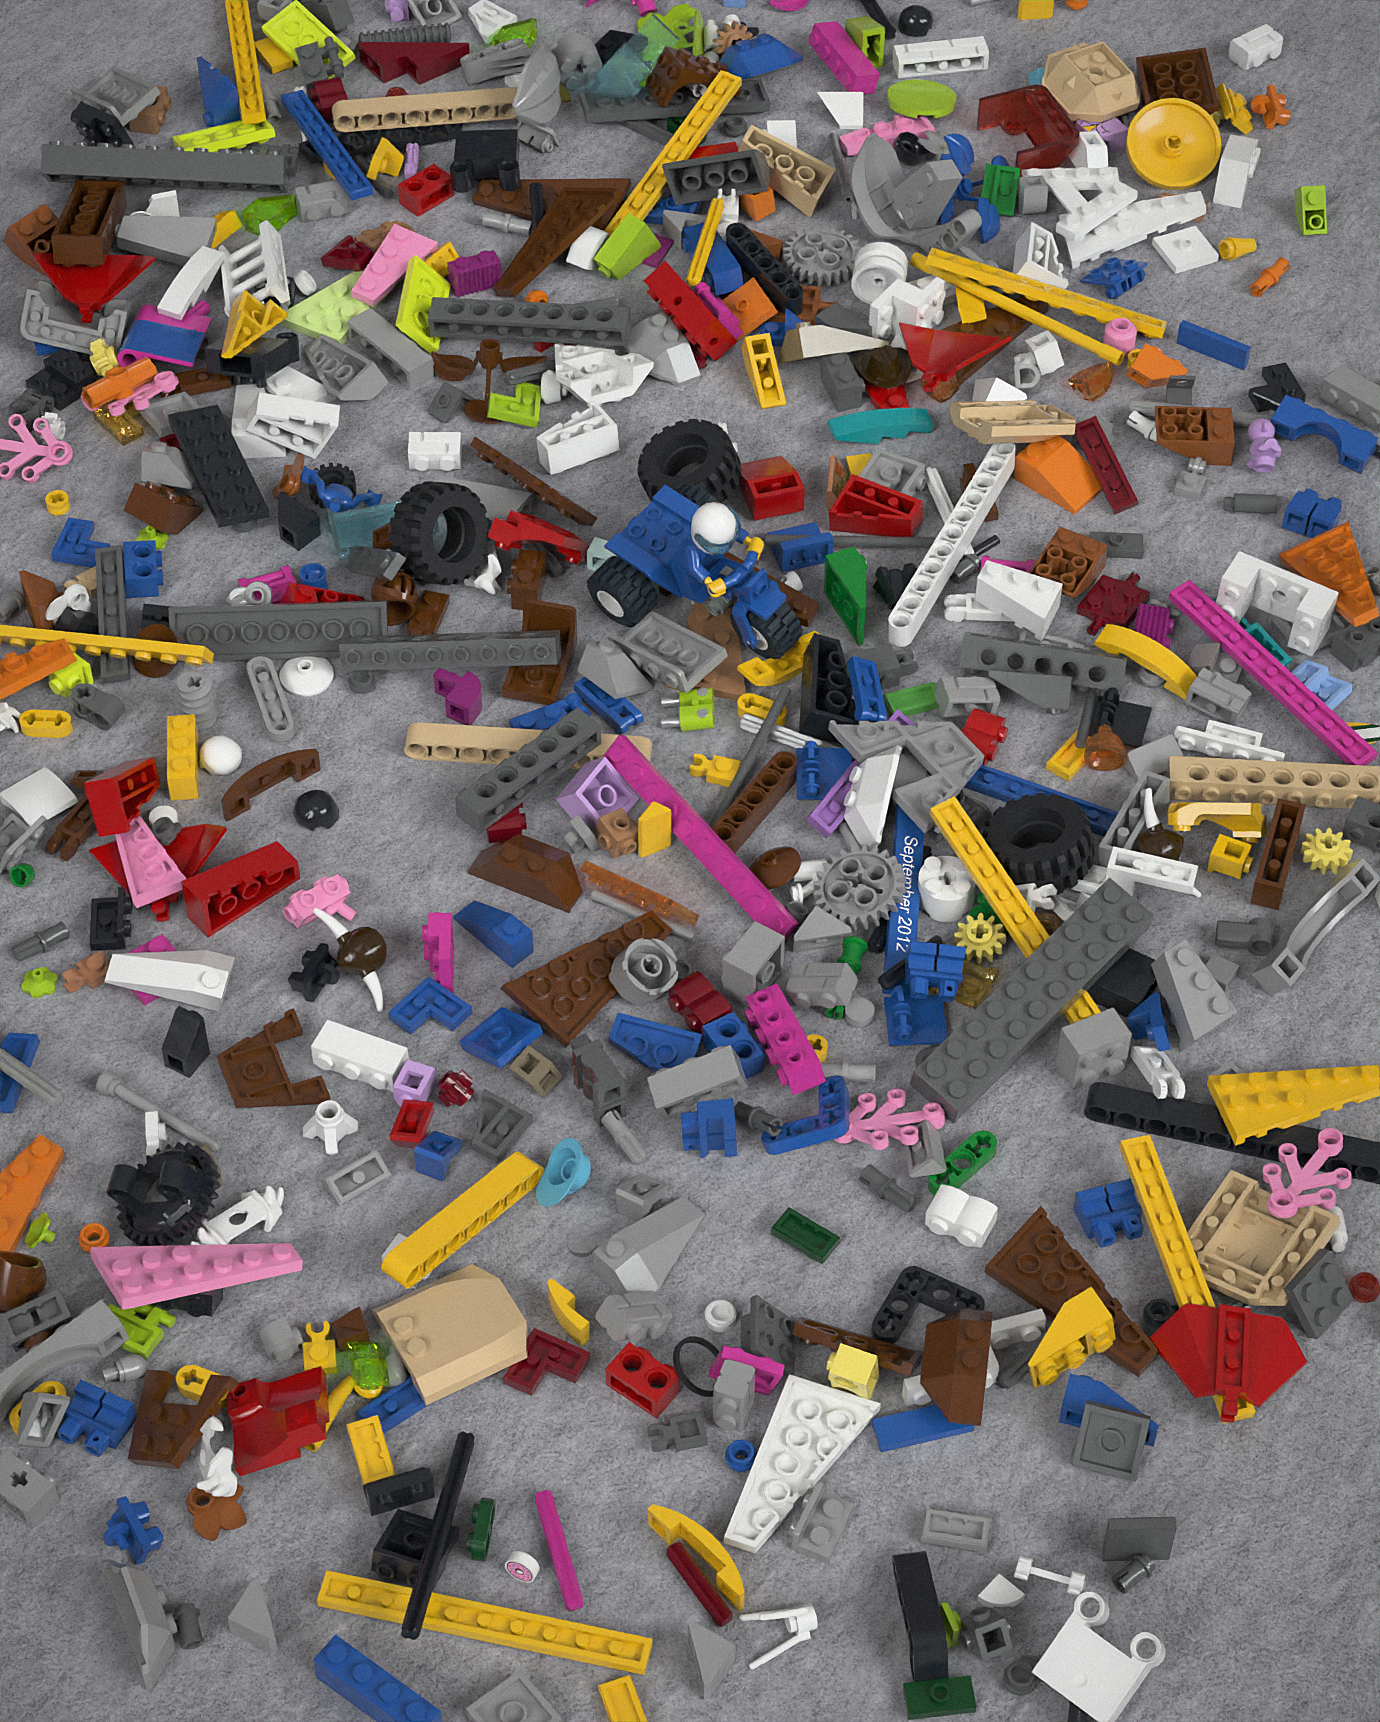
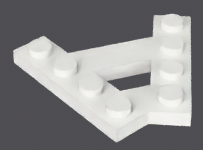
(1083, 214)

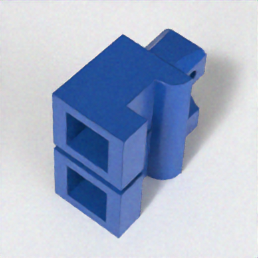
(1310, 509)
(934, 968)
(710, 1128)
(1109, 1211)
(98, 1416)

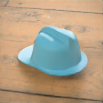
(564, 1174)

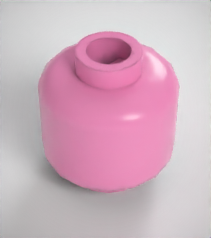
(1120, 334)

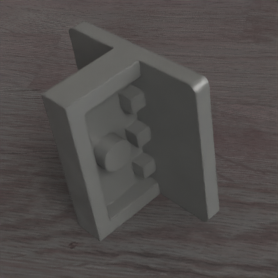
(768, 1334)

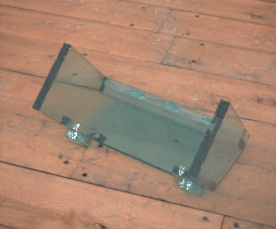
(633, 61)
(355, 527)

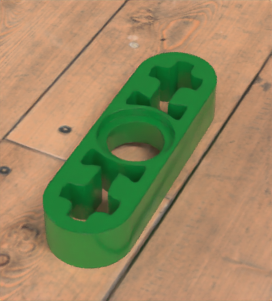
(965, 1151)

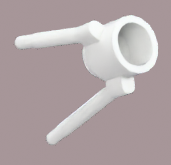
(797, 1619)

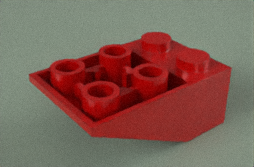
(771, 488)

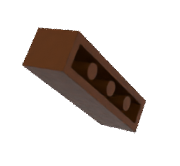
(1278, 854)

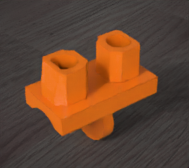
(1271, 107)

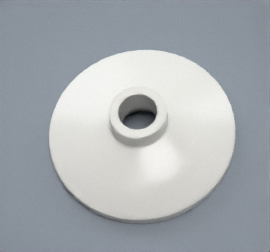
(306, 675)

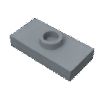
(955, 1530)

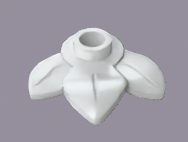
(74, 597)

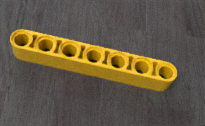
(461, 1220)

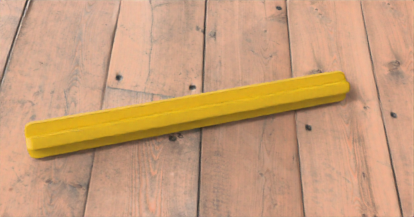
(705, 242)

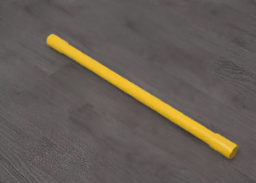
(1101, 349)

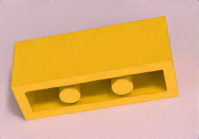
(182, 757)

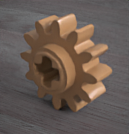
(729, 34)

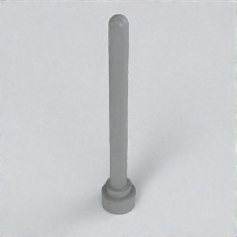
(112, 1085)

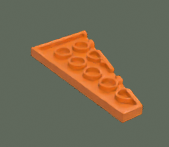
(1336, 564)
(30, 667)
(22, 1187)

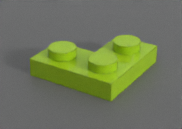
(520, 409)

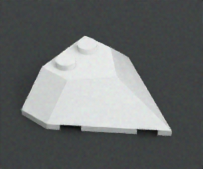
(599, 373)

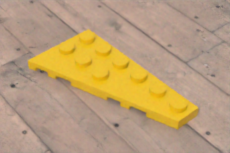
(1285, 1098)

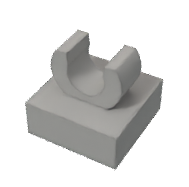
(581, 836)

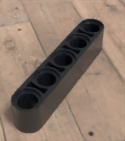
(765, 268)

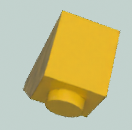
(763, 370)

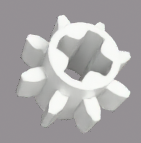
(56, 425)

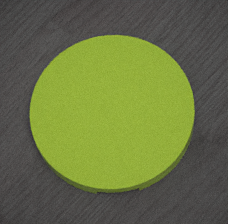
(921, 98)

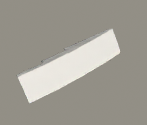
(191, 282)

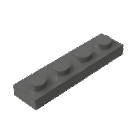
(374, 562)

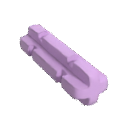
(411, 160)

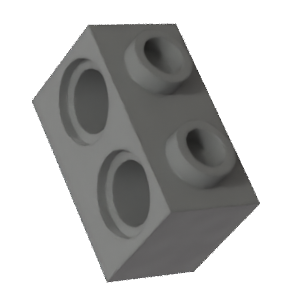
(34, 1317)

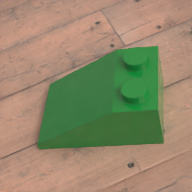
(846, 589)

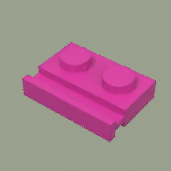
(766, 1369)

